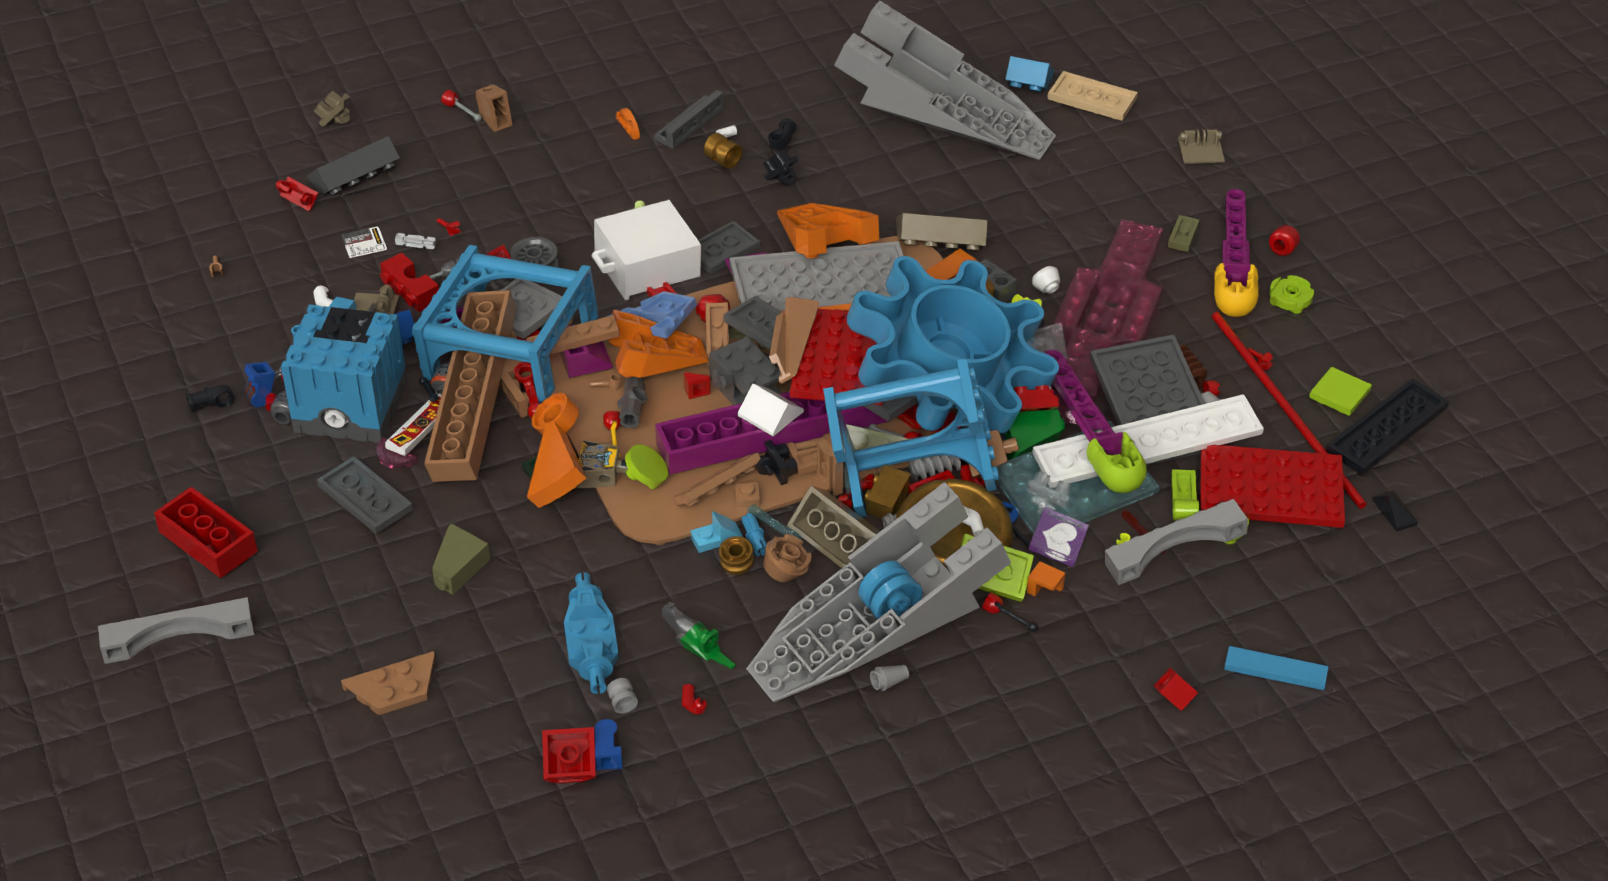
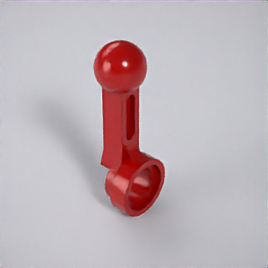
(528, 385)

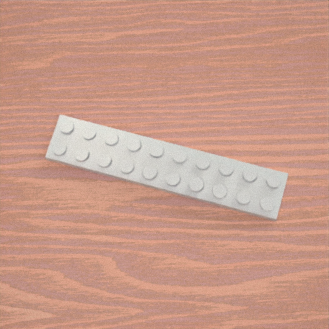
(1156, 437)

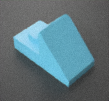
(713, 535)

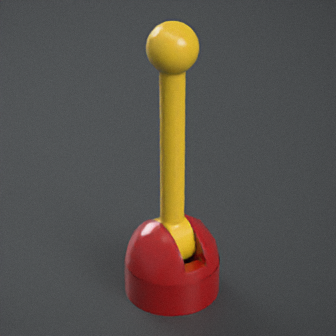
(612, 425)

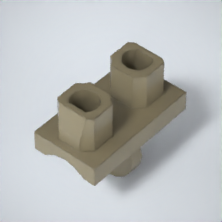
(335, 110)

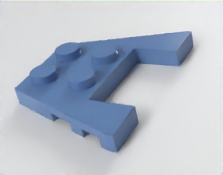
(665, 309)

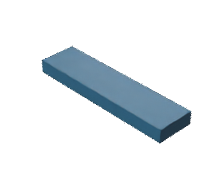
(1276, 668)

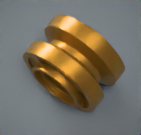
(736, 564)

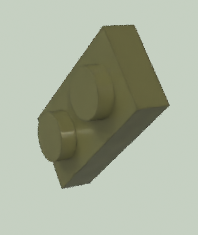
(1183, 233)

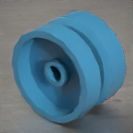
(889, 588)

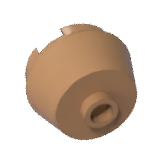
(786, 558)

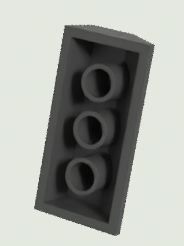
(354, 166)

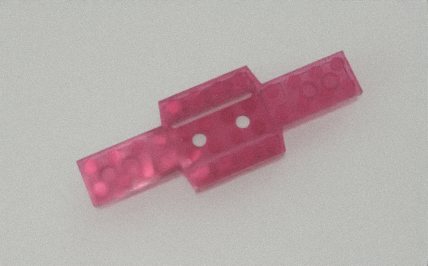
(1118, 282)

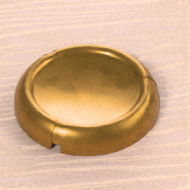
(973, 496)

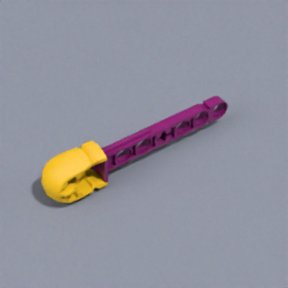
(1236, 282)

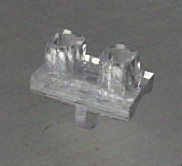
(1058, 496)

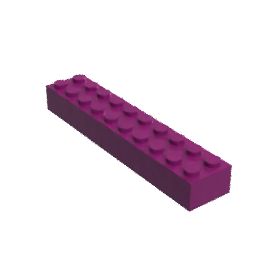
(725, 436)

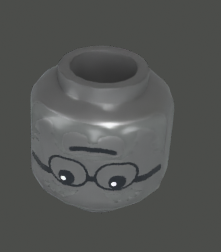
(280, 409)

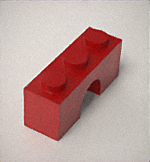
(401, 276)

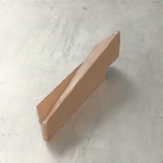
(791, 335)

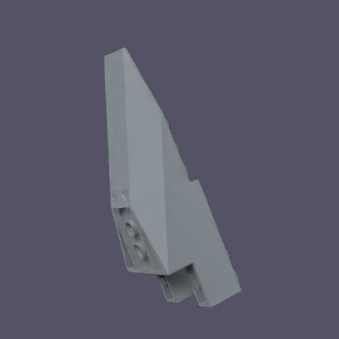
(936, 87)
(837, 632)

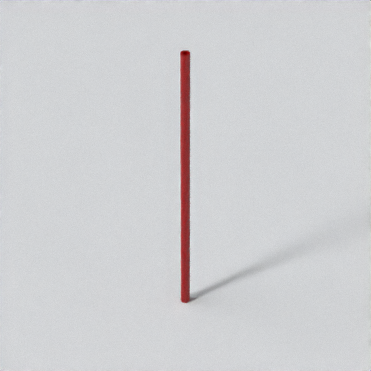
(1283, 403)

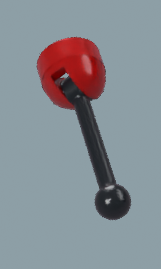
(994, 604)

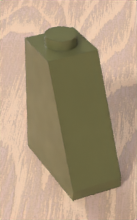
(458, 559)

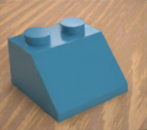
(1029, 73)

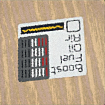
(364, 242)

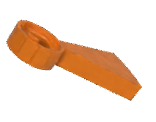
(556, 465)

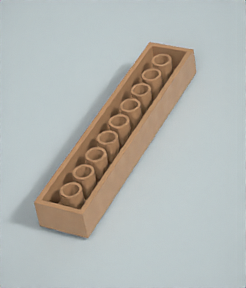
(469, 392)

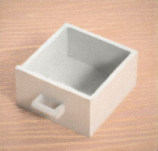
(646, 248)

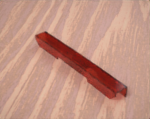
(1133, 522)

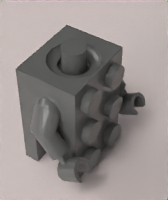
(738, 367)

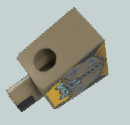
(600, 464)

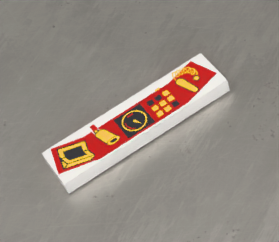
(414, 429)

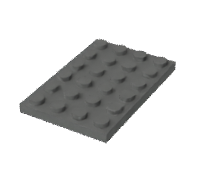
(1146, 380)

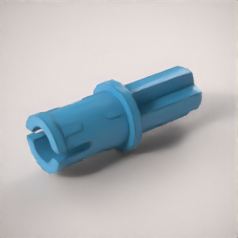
(754, 534)

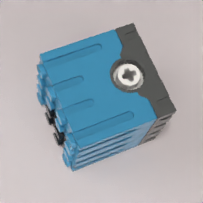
(344, 373)

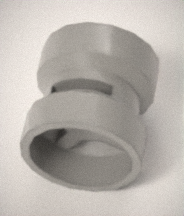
(622, 696)

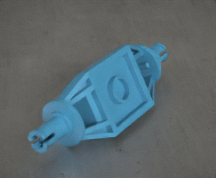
(590, 634)

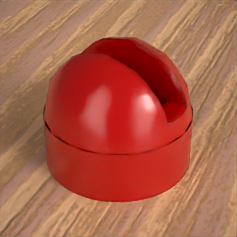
(1212, 386)

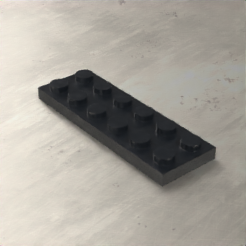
(1387, 426)

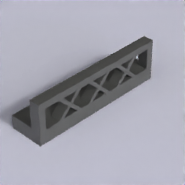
(690, 120)

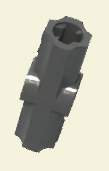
(632, 402)

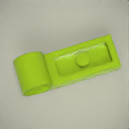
(1184, 494)

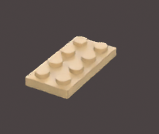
(1092, 95)

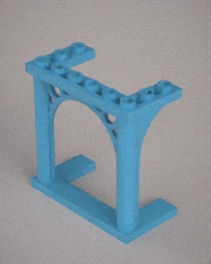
(472, 275)
(967, 443)

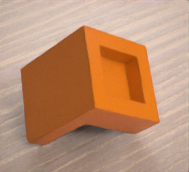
(1045, 576)

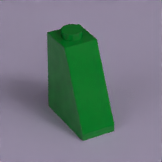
(1035, 429)

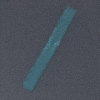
(846, 478)
(762, 515)

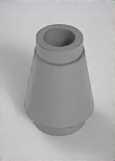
(888, 676)

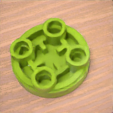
(646, 466)

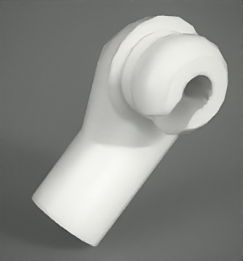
(728, 131)
(320, 296)
(973, 520)

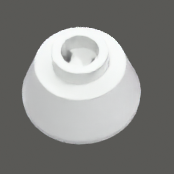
(1046, 280)

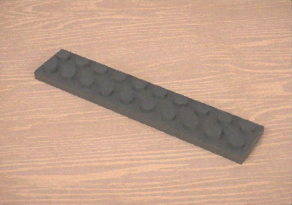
(758, 320)

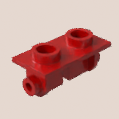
(297, 193)

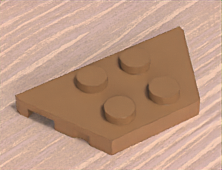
(393, 685)

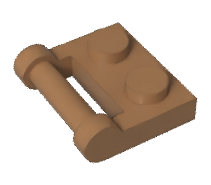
(806, 453)

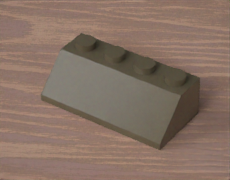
(941, 230)
(830, 525)

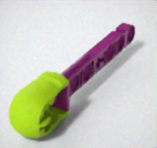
(1110, 453)

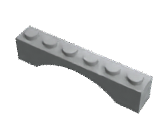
(1217, 523)
(126, 638)

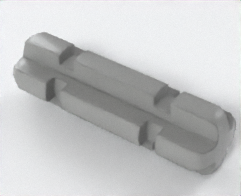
(415, 241)

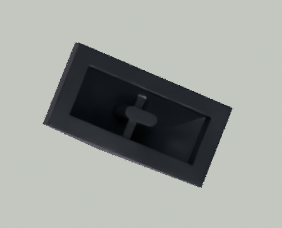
(1394, 510)

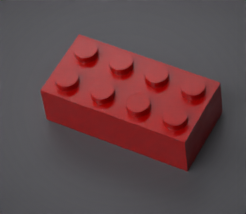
(206, 532)

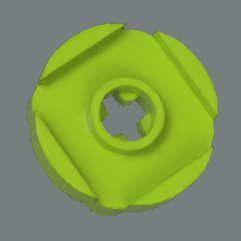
(1281, 296)

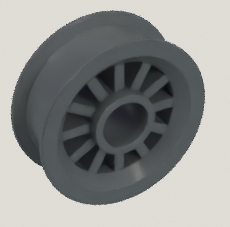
(535, 250)

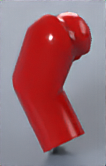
(966, 474)
(693, 705)

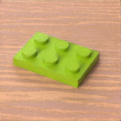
(1011, 580)

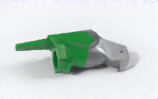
(695, 636)

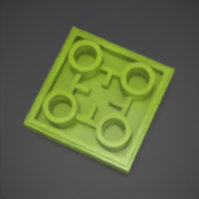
(1340, 391)

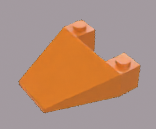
(819, 225)
(649, 355)

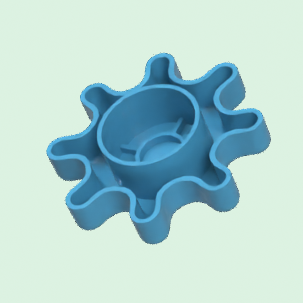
(942, 321)

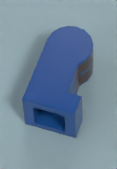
(259, 383)
(606, 739)

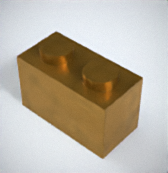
(887, 492)

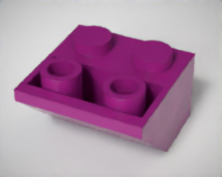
(586, 359)

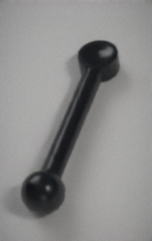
(432, 396)

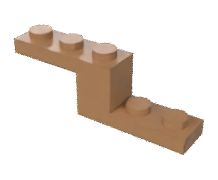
(511, 386)

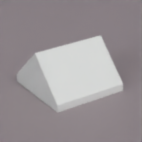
(768, 409)

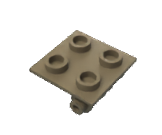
(1201, 148)
(384, 302)

